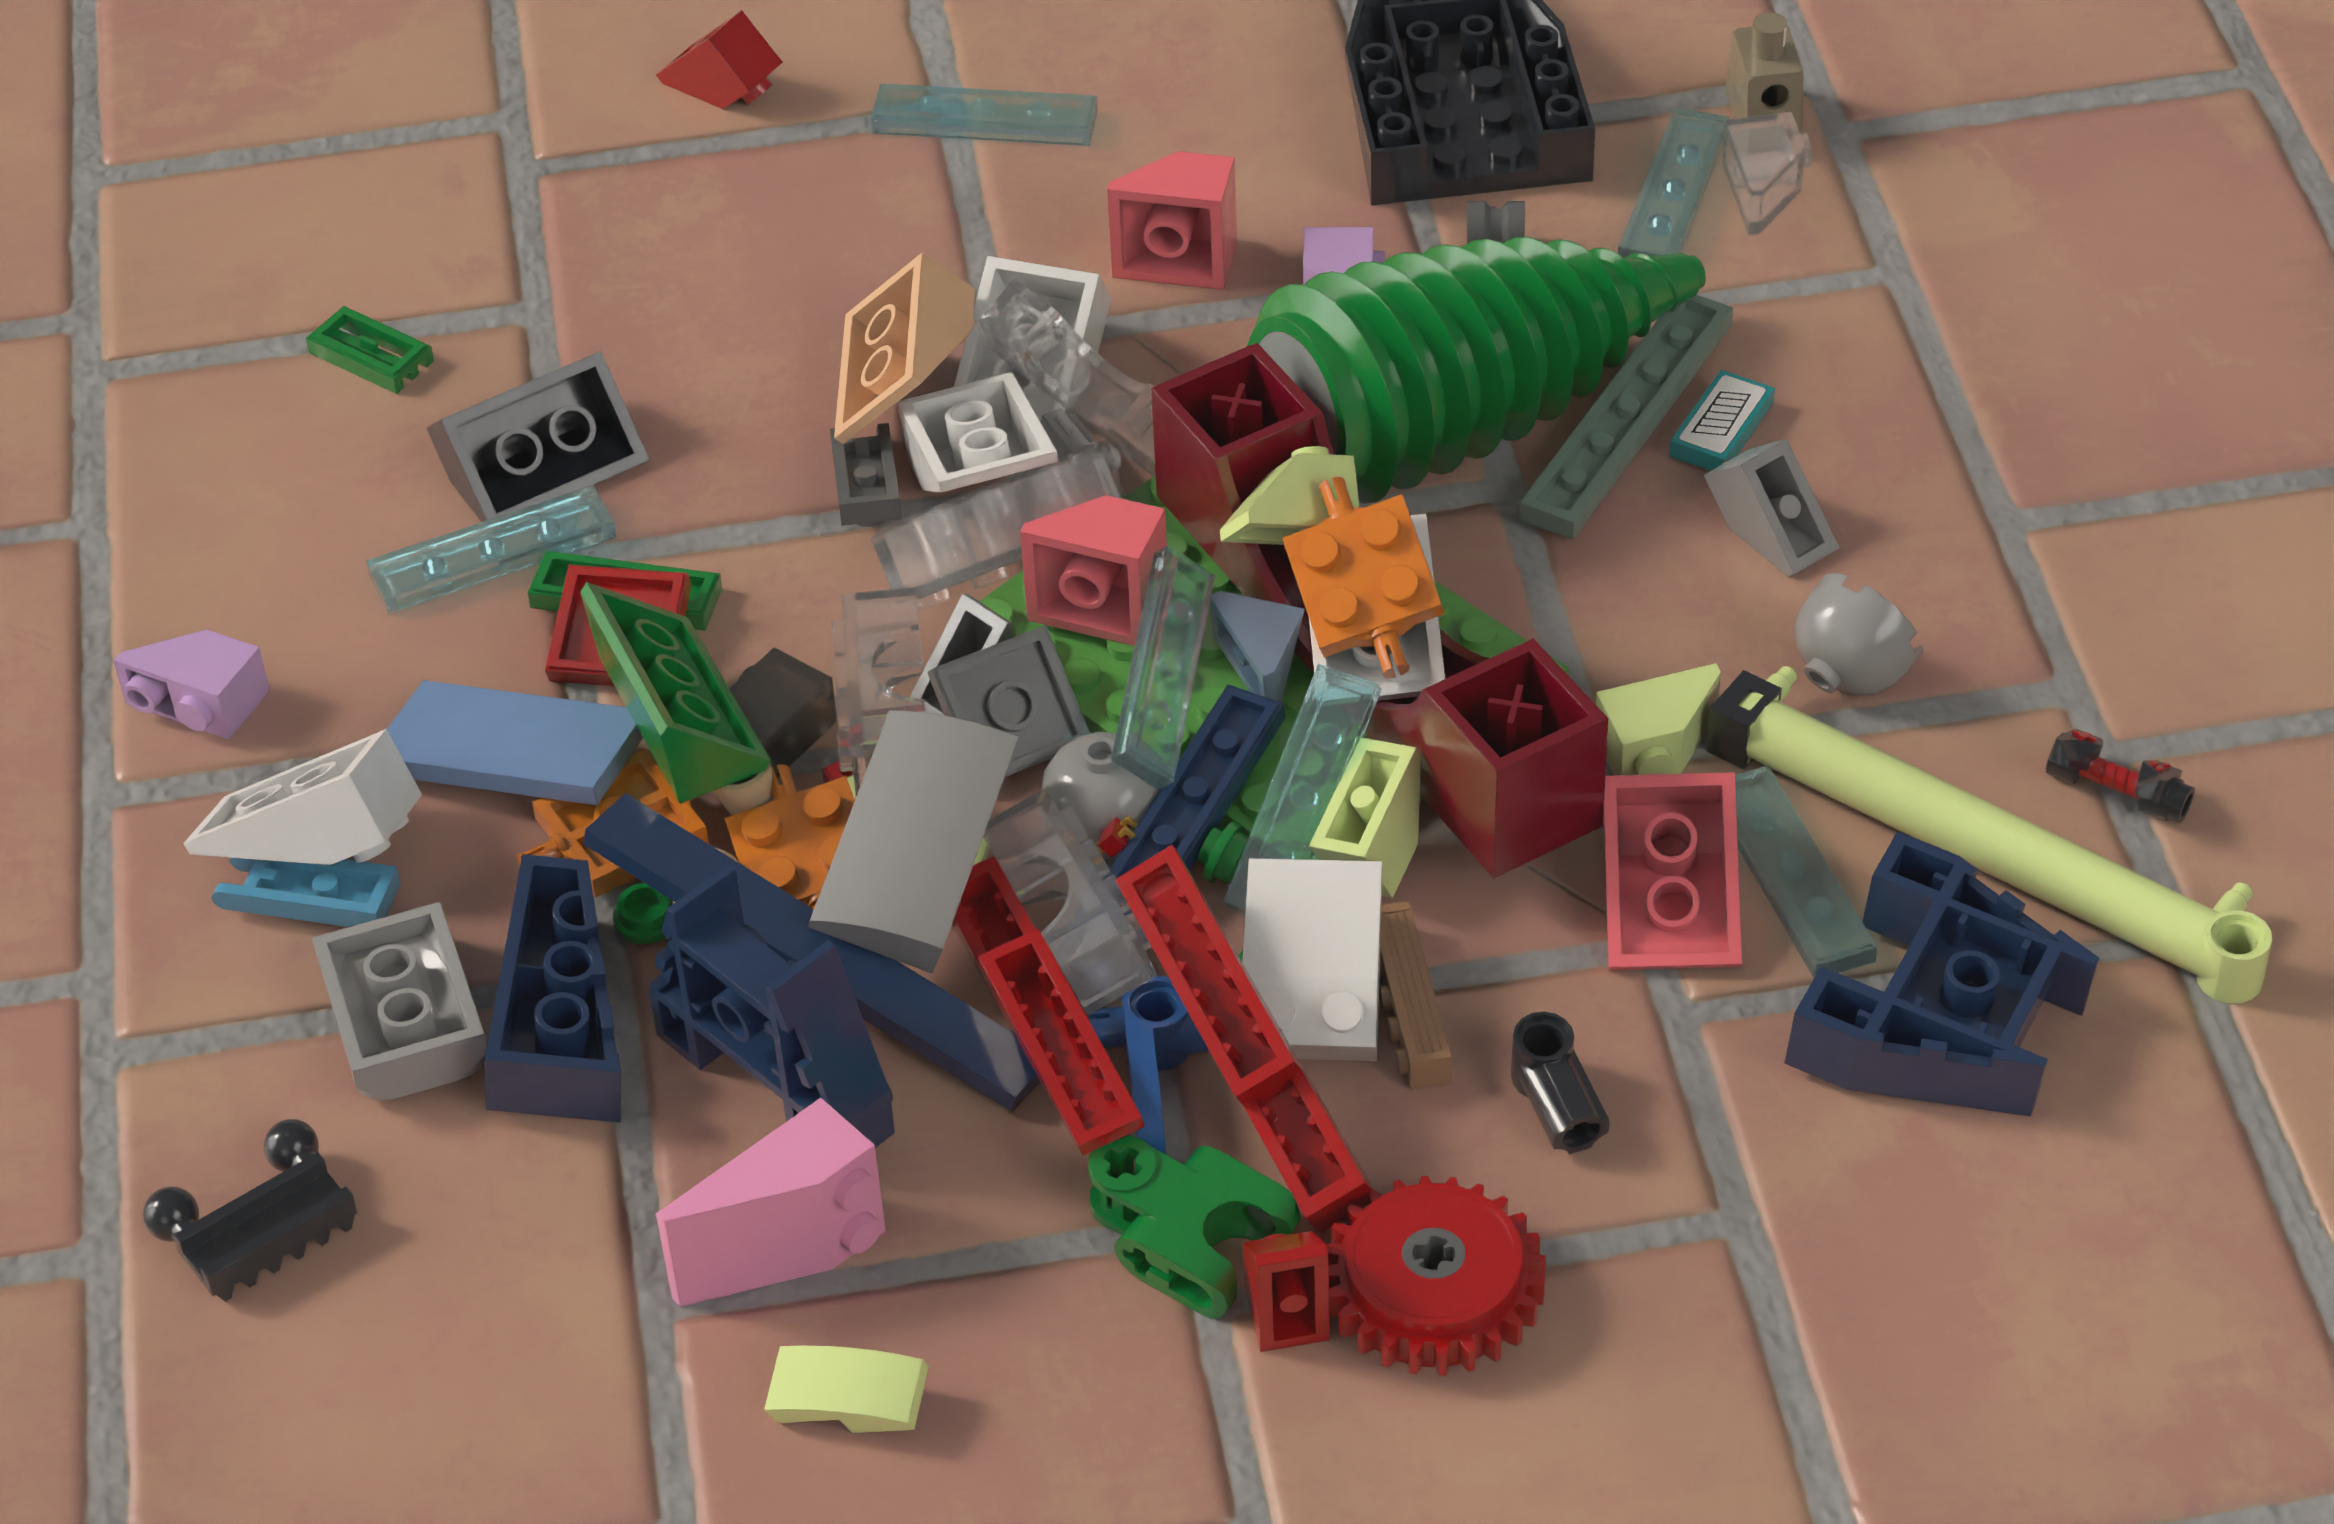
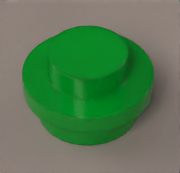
(1222, 853)
(641, 914)

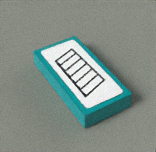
(1721, 421)

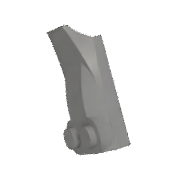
(401, 1003)

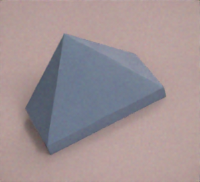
(1256, 640)

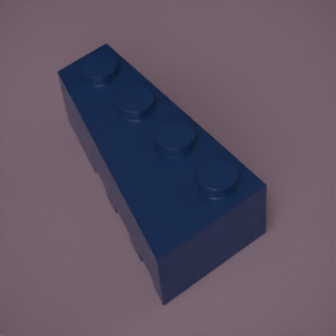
(552, 1013)

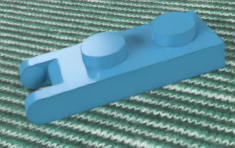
(319, 893)

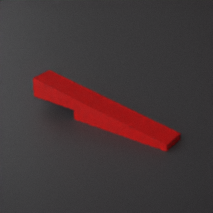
(1043, 1011)
(1245, 1040)

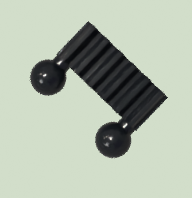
(261, 1223)

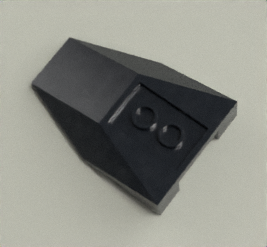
(1466, 98)

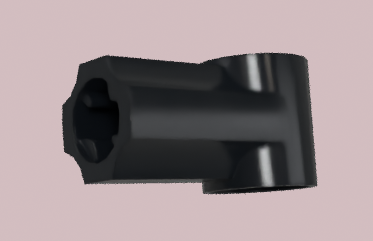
(1556, 1082)

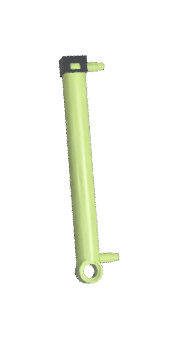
(2218, 945)

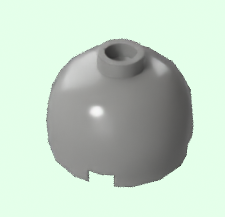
(1853, 639)
(1096, 785)

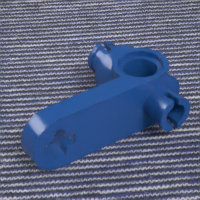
(1156, 1038)

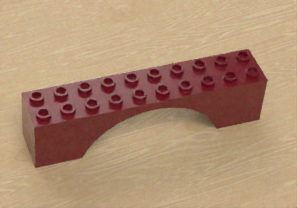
(1502, 740)

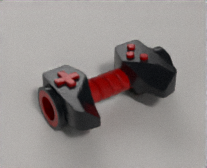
(2155, 785)

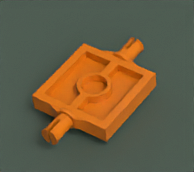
(1363, 576)
(567, 821)
(793, 834)

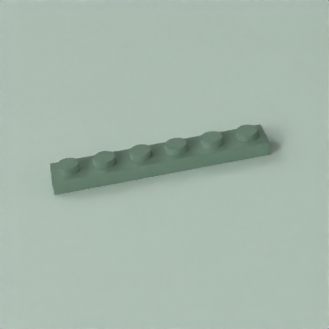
(1624, 416)

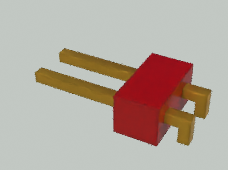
(1115, 835)

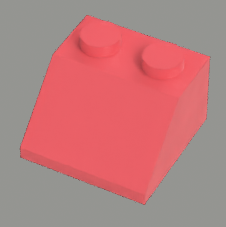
(1175, 221)
(1092, 566)

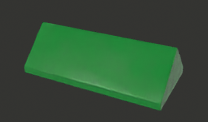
(673, 694)

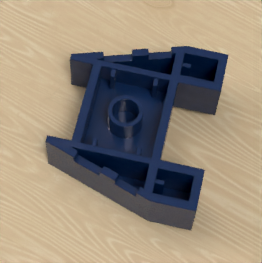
(1956, 1001)
(775, 1018)

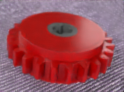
(1434, 1275)

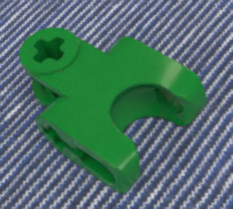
(1179, 1211)

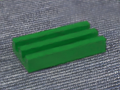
(362, 354)

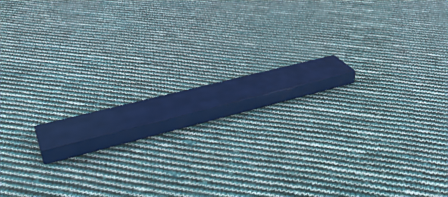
(885, 989)

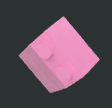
(776, 1210)

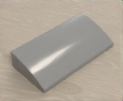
(913, 836)

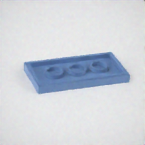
(514, 741)

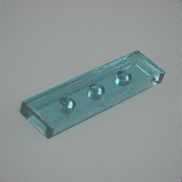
(984, 114)
(1674, 184)
(490, 549)
(1163, 668)
(1308, 771)
(1797, 877)

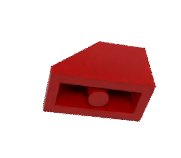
(724, 64)
(1288, 1289)

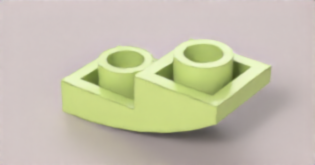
(847, 1384)

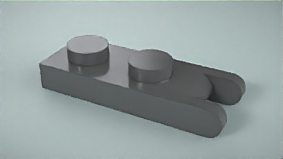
(866, 479)

